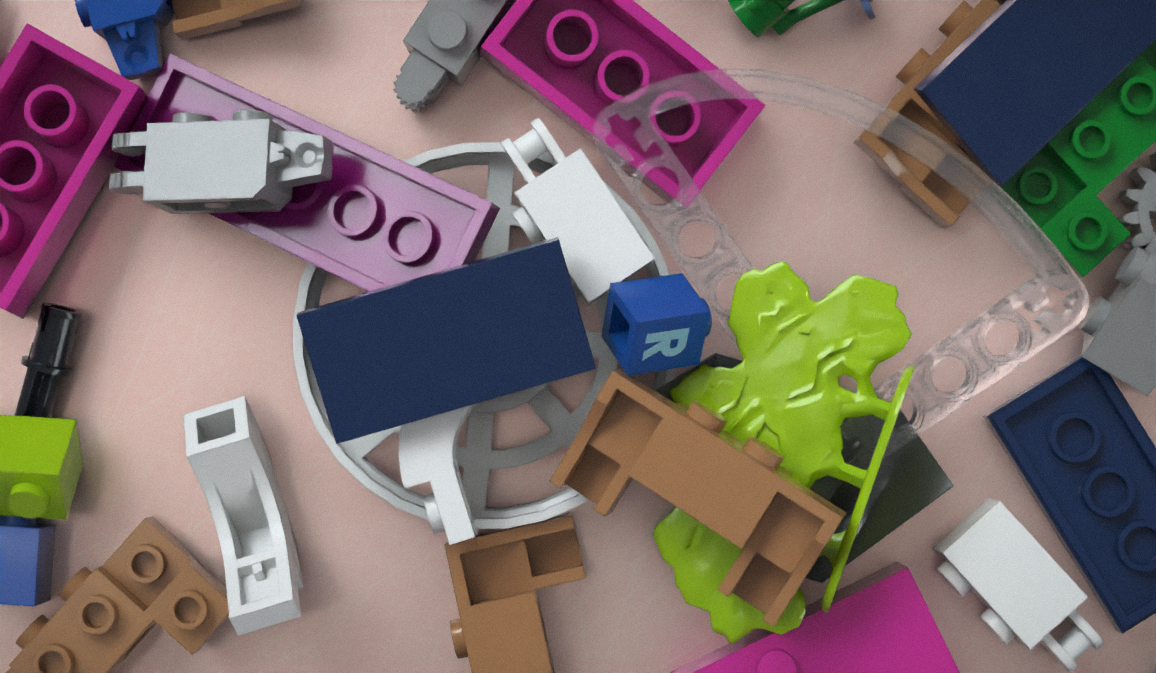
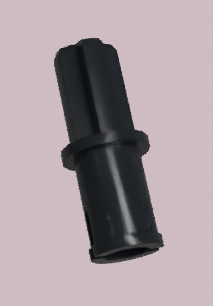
(48, 359)

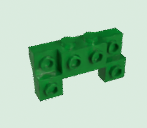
(1082, 159)

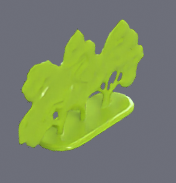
(793, 402)

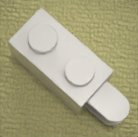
(580, 211)
(1016, 583)

